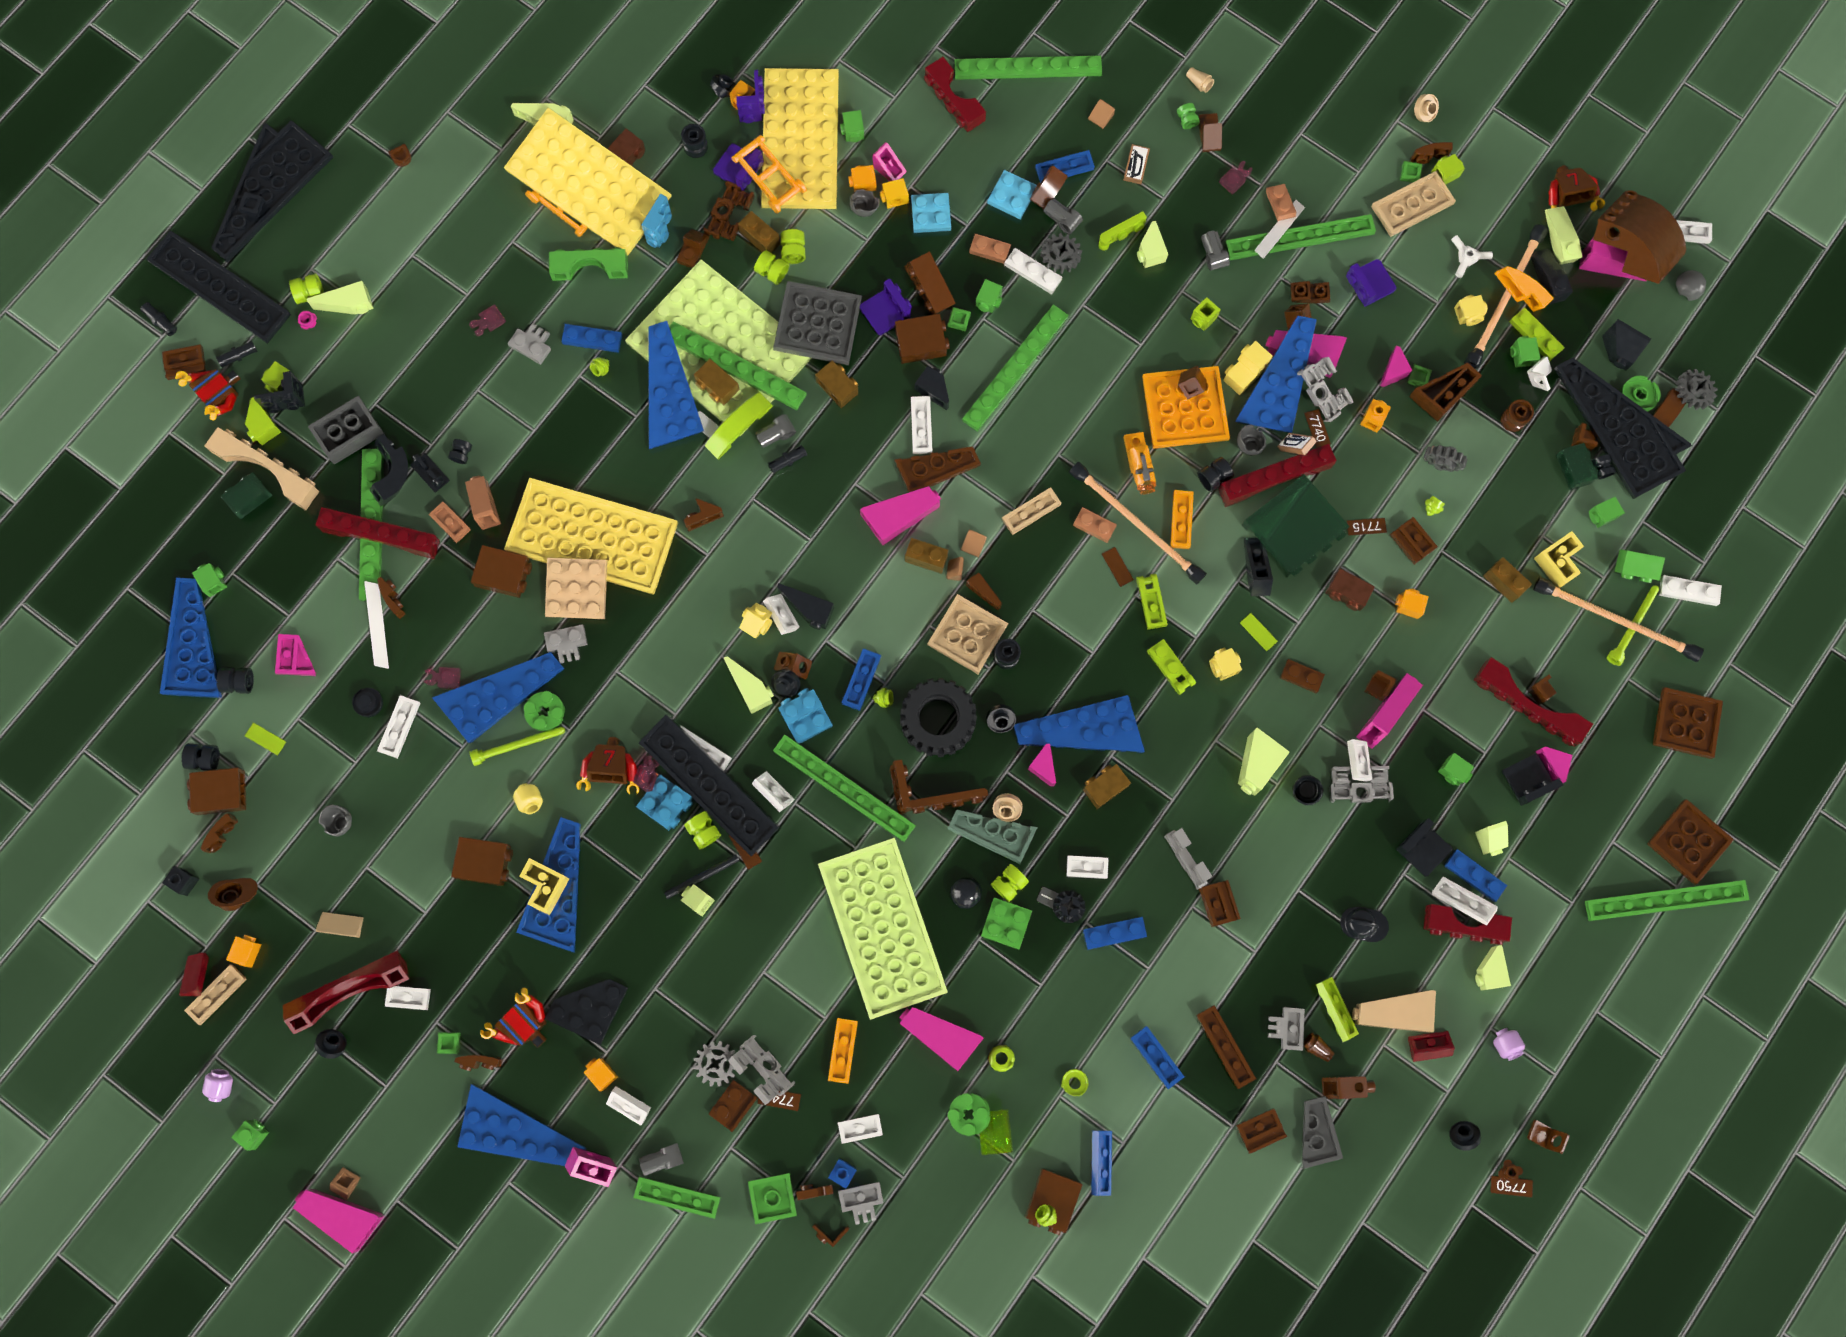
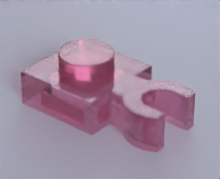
(1235, 178)
(490, 318)
(446, 677)
(645, 774)

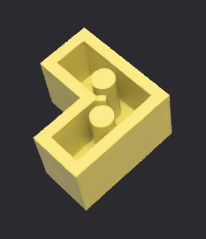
(1251, 365)
(1556, 560)
(549, 885)

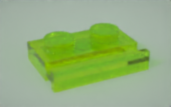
(997, 1135)

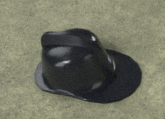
(1364, 924)

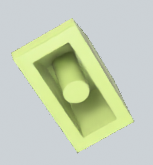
(1152, 248)
(1493, 838)
(697, 899)
(1493, 970)

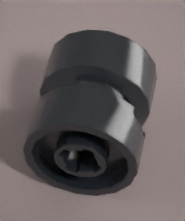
(694, 140)
(1215, 474)
(1007, 653)
(235, 680)
(203, 757)

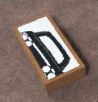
(1136, 164)
(1296, 443)

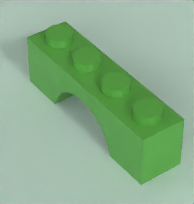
(566, 263)

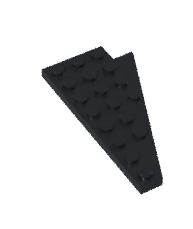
(277, 172)
(1636, 441)

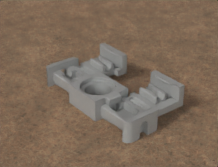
(1328, 403)
(1375, 789)
(1197, 872)
(777, 1080)

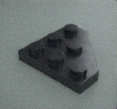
(588, 1010)

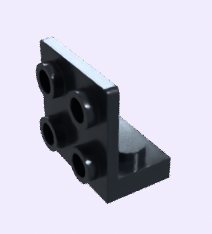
(290, 398)
(1530, 779)
(1424, 848)

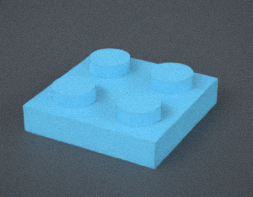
(1011, 194)
(931, 212)

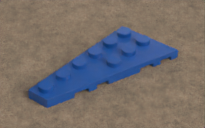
(1279, 389)
(670, 398)
(189, 653)
(489, 699)
(1091, 727)
(560, 925)
(504, 1130)

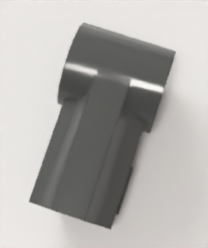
(1067, 219)
(1215, 255)
(779, 429)
(665, 1158)

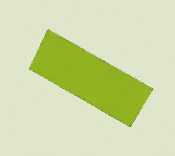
(1258, 632)
(265, 739)

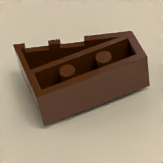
(929, 283)
(1444, 392)

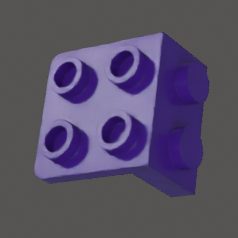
(752, 107)
(734, 172)
(1370, 281)
(886, 308)

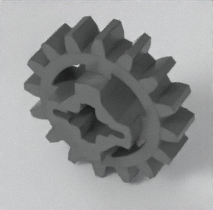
(1052, 248)
(1696, 389)
(1445, 458)

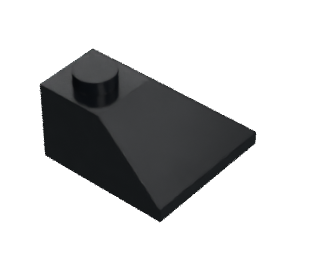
(1624, 344)

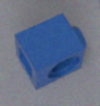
(842, 1173)

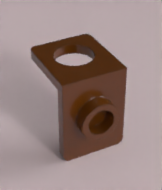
(791, 662)
(1544, 1136)
(824, 1238)

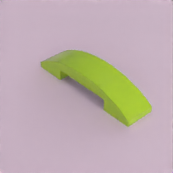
(736, 424)

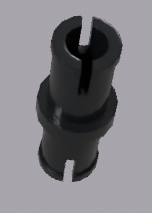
(158, 319)
(236, 354)
(787, 459)

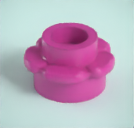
(303, 316)

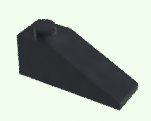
(1551, 275)
(1258, 568)
(811, 608)

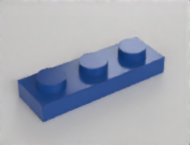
(1069, 165)
(591, 338)
(861, 679)
(1475, 875)
(1114, 933)
(1157, 1057)
(1101, 1163)

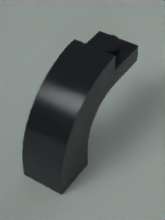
(397, 462)

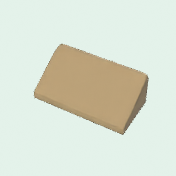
(340, 924)

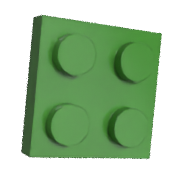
(1006, 923)
(772, 1198)

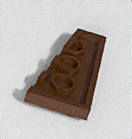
(935, 468)

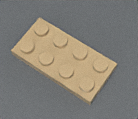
(1413, 203)

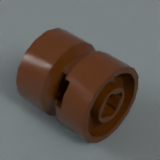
(1517, 415)

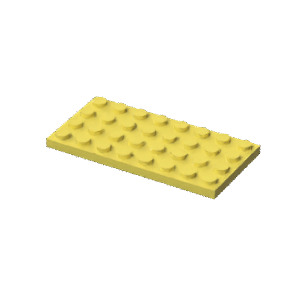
(802, 134)
(585, 180)
(582, 526)

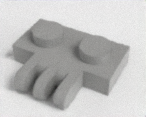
(531, 343)
(566, 642)
(1289, 1028)
(861, 1200)

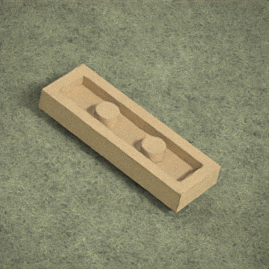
(1031, 511)
(215, 994)

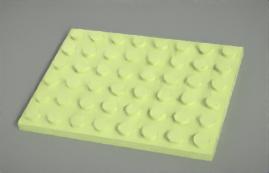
(726, 317)

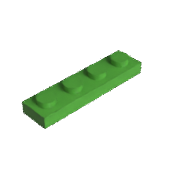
(677, 1197)

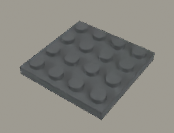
(817, 323)

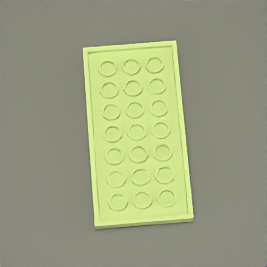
(882, 928)

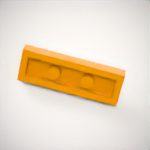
(1181, 519)
(842, 1051)

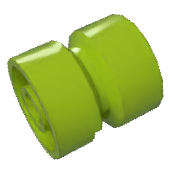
(793, 246)
(771, 267)
(306, 288)
(703, 831)
(1009, 883)

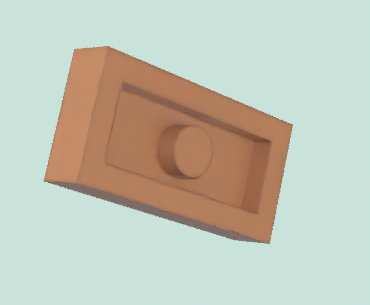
(1281, 202)
(990, 248)
(449, 522)
(1094, 525)

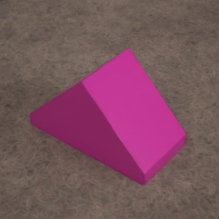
(887, 163)
(1397, 368)
(1555, 762)
(1043, 766)

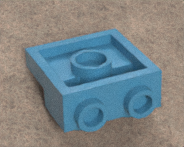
(656, 222)
(804, 715)
(665, 803)

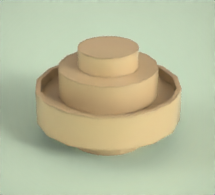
(1426, 108)
(1007, 807)

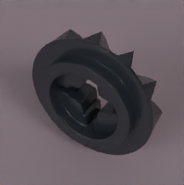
(1061, 911)

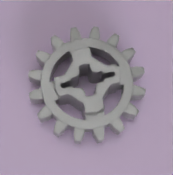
(703, 1071)

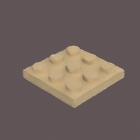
(576, 588)
(967, 634)

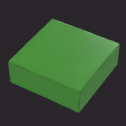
(1411, 171)
(959, 319)
(1419, 375)
(448, 1043)

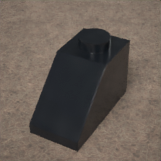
(933, 384)

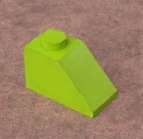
(260, 424)

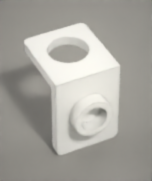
(1539, 373)

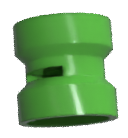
(1188, 116)

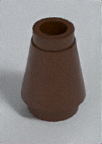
(1315, 1045)

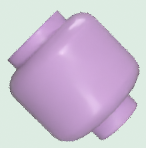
(1509, 1044)
(217, 1085)

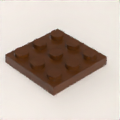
(1687, 723)
(1690, 841)

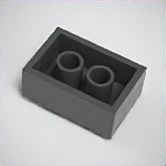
(345, 430)

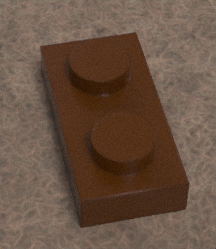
(1302, 676)

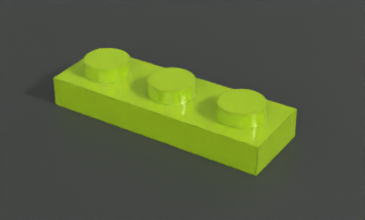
(1531, 327)
(1337, 1009)

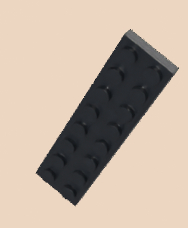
(218, 287)
(709, 785)

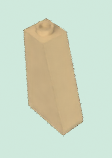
(1402, 1012)

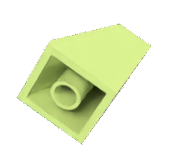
(1260, 761)

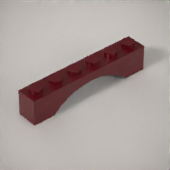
(1264, 478)
(354, 526)
(1498, 680)
(312, 1006)

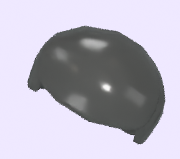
(864, 203)
(1691, 284)
(1251, 440)
(335, 820)

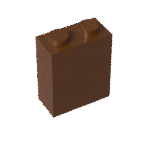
(921, 338)
(501, 571)
(217, 791)
(482, 861)
(1057, 1192)

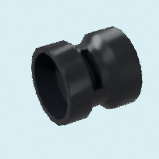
(460, 451)
(1603, 466)

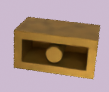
(759, 233)
(716, 382)
(837, 383)
(926, 555)
(1507, 580)
(1106, 785)

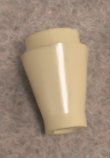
(1200, 79)

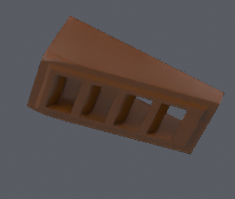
(983, 590)

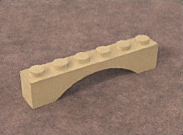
(231, 449)

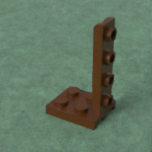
(903, 791)

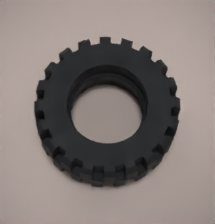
(942, 691)

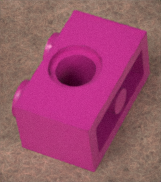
(590, 1167)

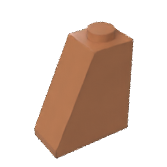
(482, 502)

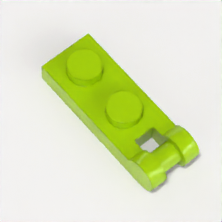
(1122, 230)
(1152, 602)
(1171, 666)

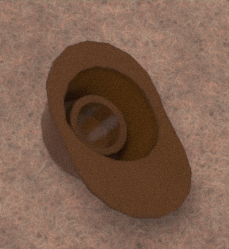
(232, 893)

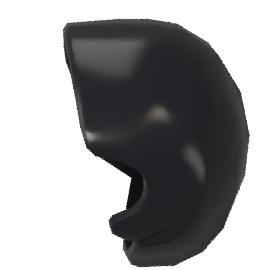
(1307, 790)
(966, 893)

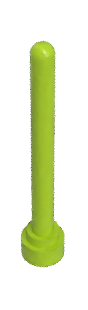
(1616, 655)
(478, 756)

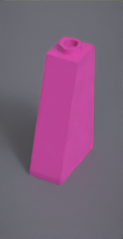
(1604, 259)
(1321, 347)
(899, 513)
(1390, 711)
(942, 1037)
(338, 1218)

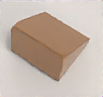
(1101, 114)
(973, 543)
(955, 568)
(344, 1183)

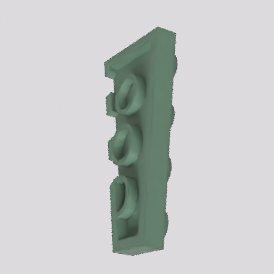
(996, 835)

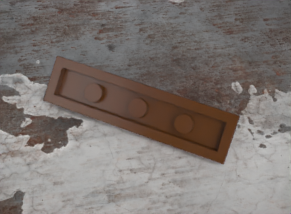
(1225, 1047)

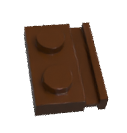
(184, 359)
(1413, 540)
(1219, 903)
(733, 1106)
(1261, 1130)

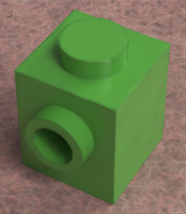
(852, 126)
(989, 296)
(1525, 351)
(1606, 512)
(210, 579)
(1456, 770)
(250, 1134)

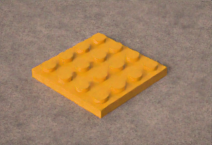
(1184, 421)

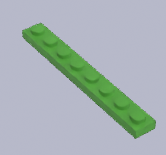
(1028, 67)
(1304, 236)
(737, 366)
(1015, 368)
(369, 550)
(844, 788)
(1666, 900)

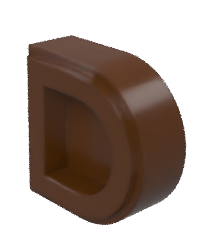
(400, 155)

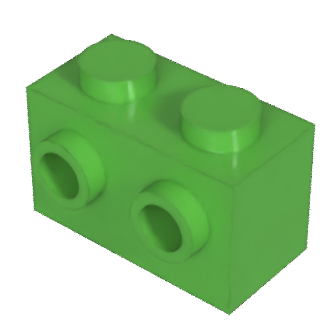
(1639, 565)

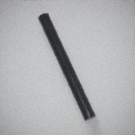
(701, 876)

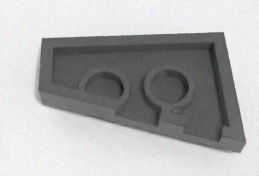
(1319, 1134)

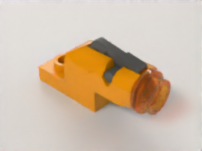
(1140, 462)

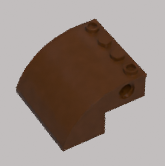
(1646, 232)

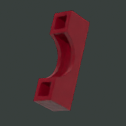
(967, 111)
(1442, 920)

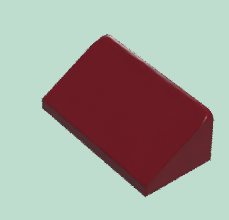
(194, 975)
(1431, 1046)

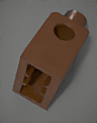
(1347, 1087)

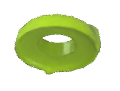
(992, 1058)
(1081, 1077)

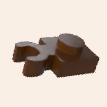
(808, 1191)

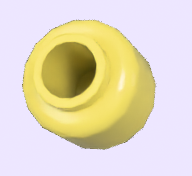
(528, 798)

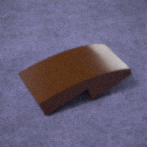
(1425, 153)
(1048, 187)
(1310, 293)
(1669, 408)
(389, 596)
(214, 838)
(473, 1061)

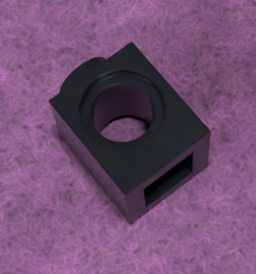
(180, 880)

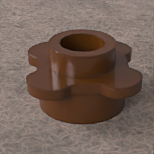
(1504, 1172)

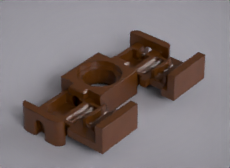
(730, 197)

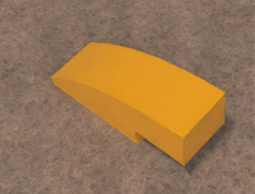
(1524, 288)

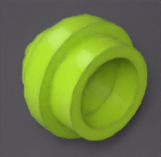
(599, 366)
(1434, 506)
(884, 697)
(1046, 1215)

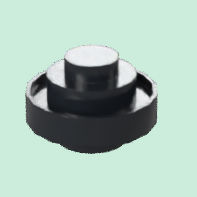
(722, 85)
(785, 683)
(367, 702)
(1001, 718)
(330, 1043)
(1465, 1135)

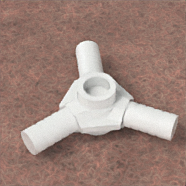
(1468, 255)

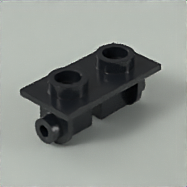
(429, 472)

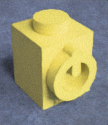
(1471, 310)
(756, 620)
(1225, 663)

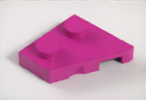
(292, 657)

